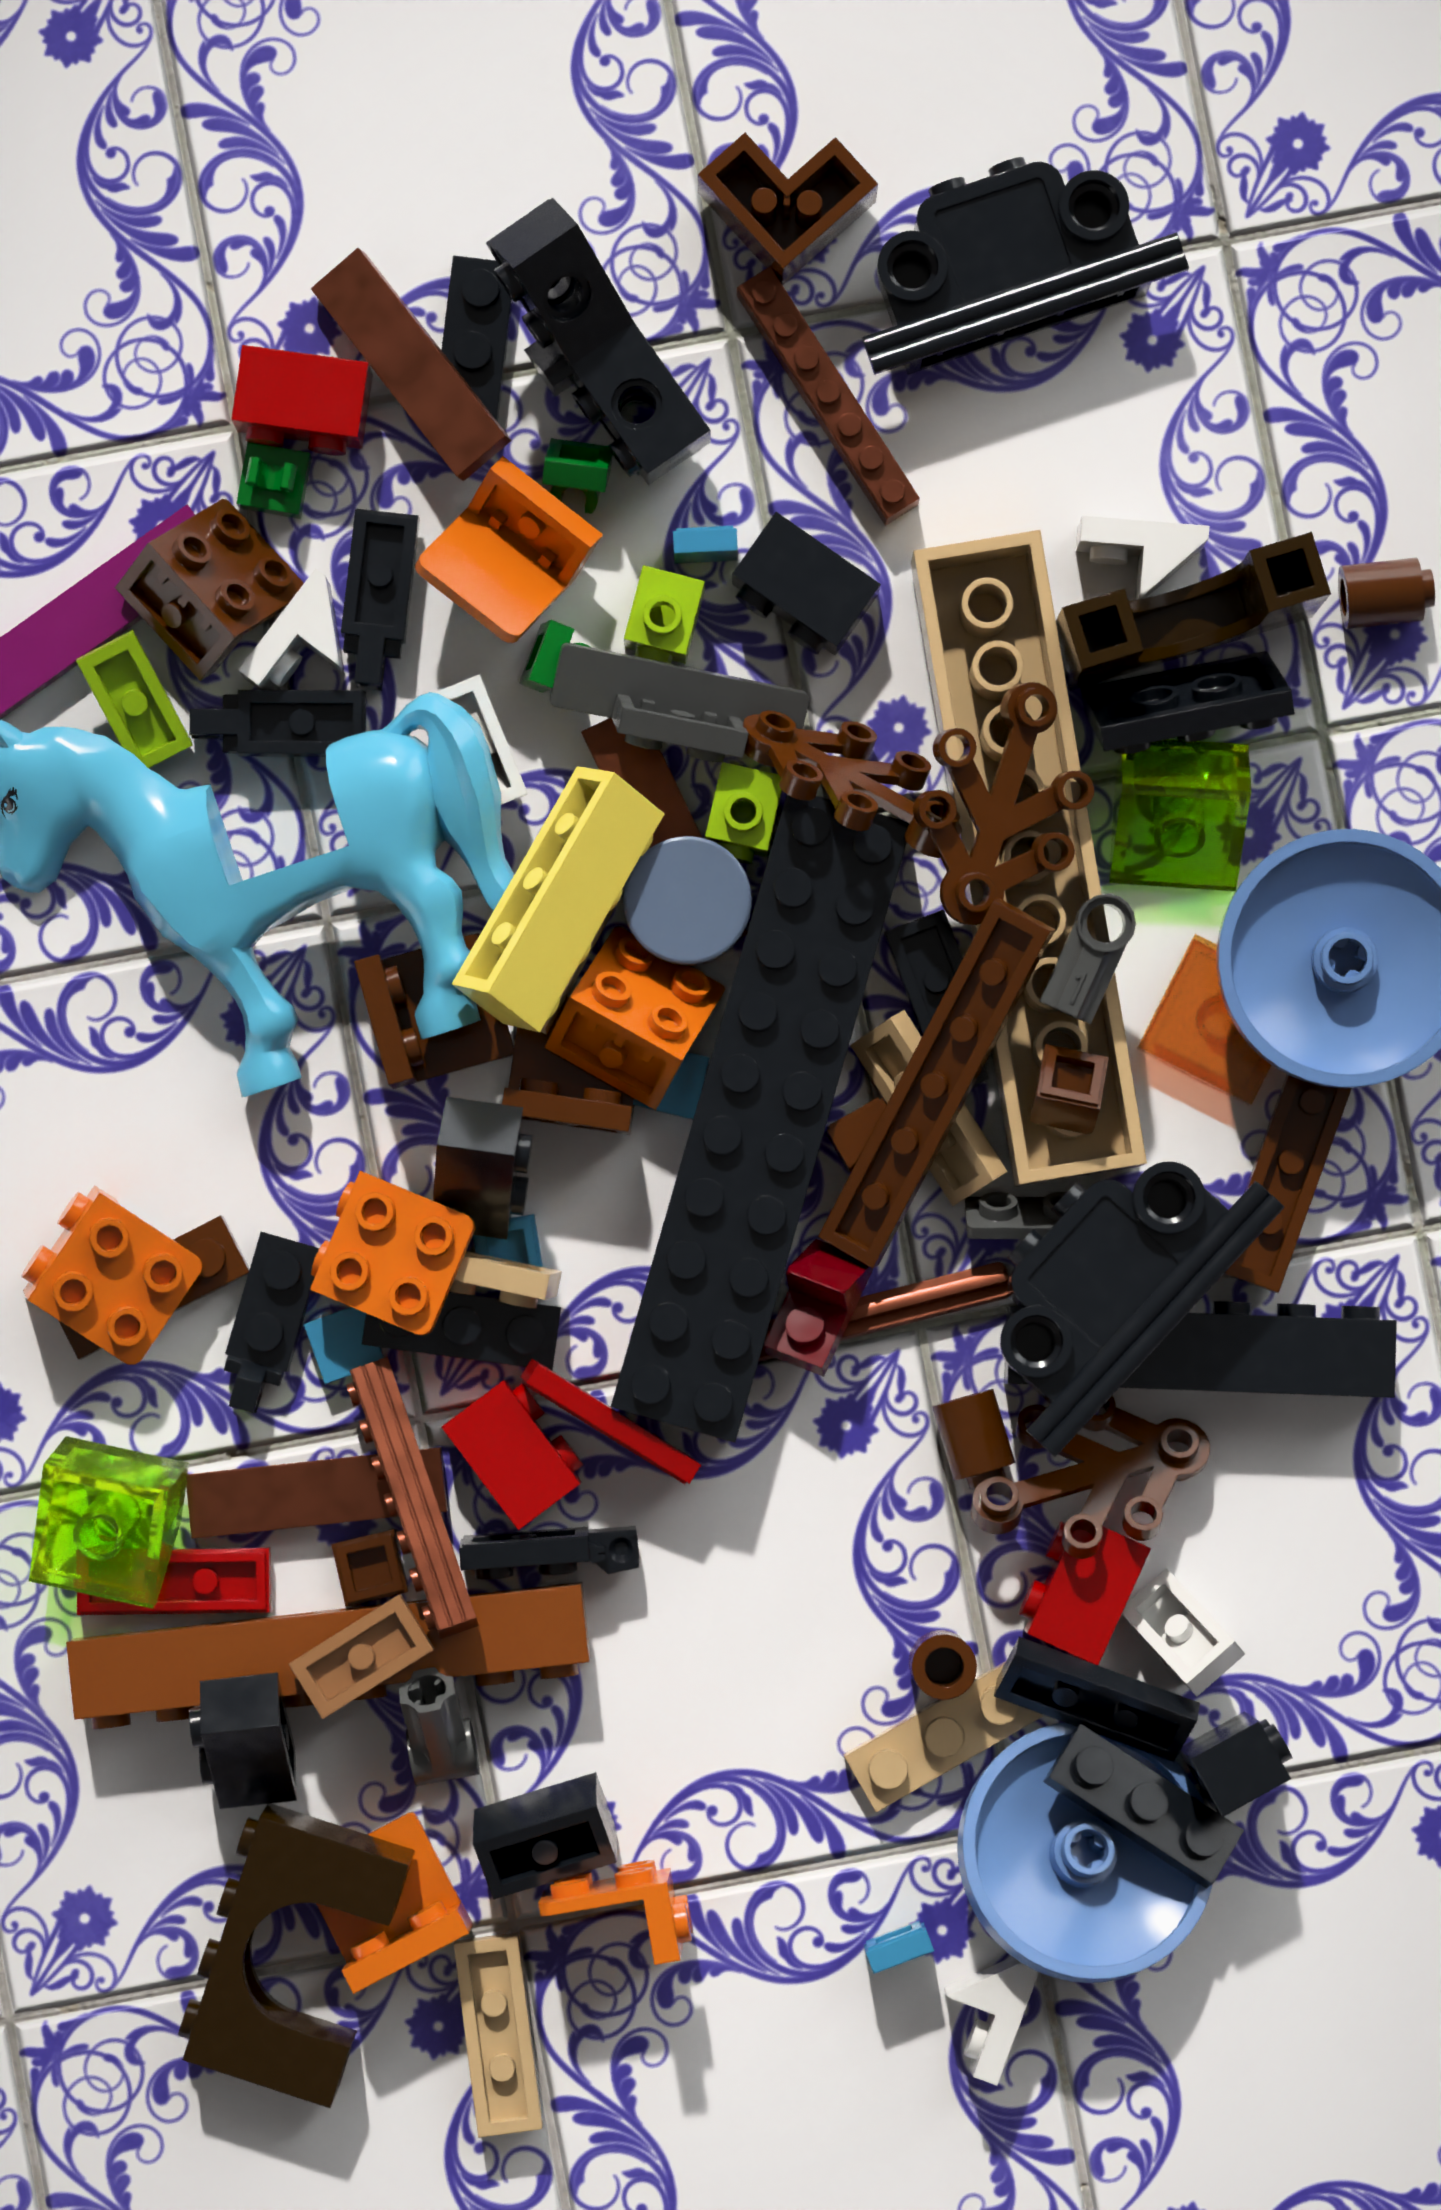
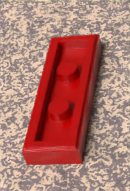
(609, 1422)
(202, 1584)

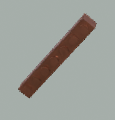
(827, 396)
(411, 1499)

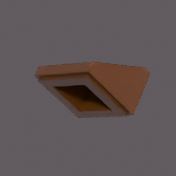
(1069, 1089)
(854, 1130)

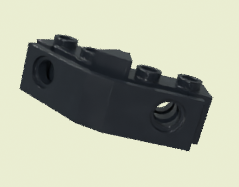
(593, 342)

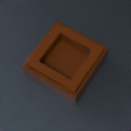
(370, 1567)

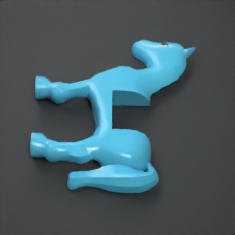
(395, 811)

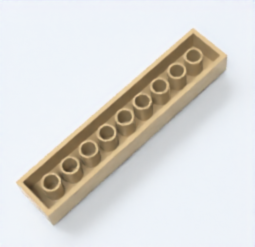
(984, 631)

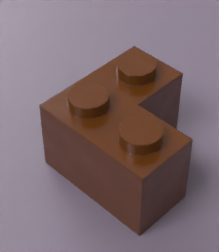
(782, 217)

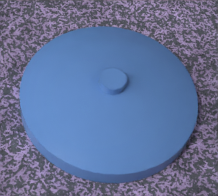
(1336, 958)
(1062, 1882)

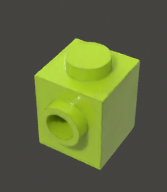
(664, 615)
(744, 811)

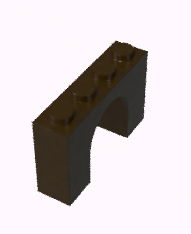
(1262, 593)
(237, 2022)

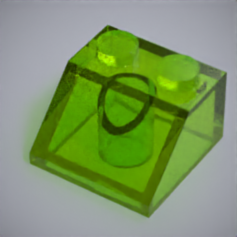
(1181, 815)
(107, 1521)

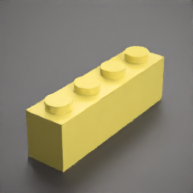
(558, 899)

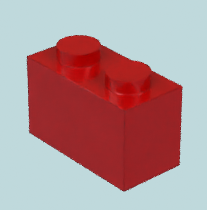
(302, 399)
(514, 1453)
(1083, 1596)

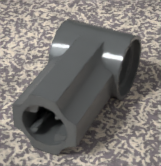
(1087, 964)
(437, 1735)

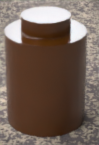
(1384, 592)
(974, 1437)
(942, 1664)

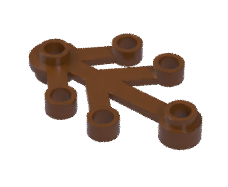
(849, 781)
(996, 813)
(1103, 1472)

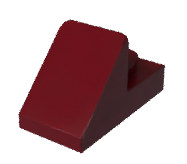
(817, 1307)

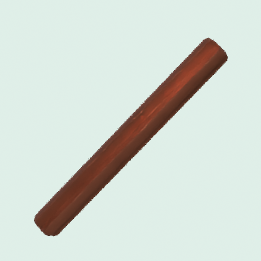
(924, 1300)

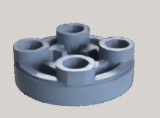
(687, 901)

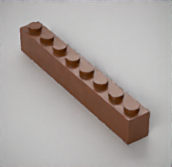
(165, 1666)

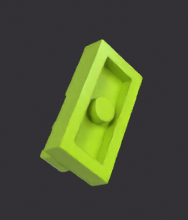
(134, 700)

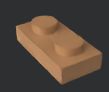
(361, 1656)

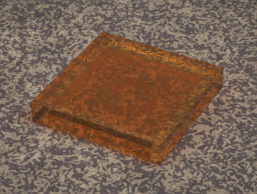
(1196, 1031)

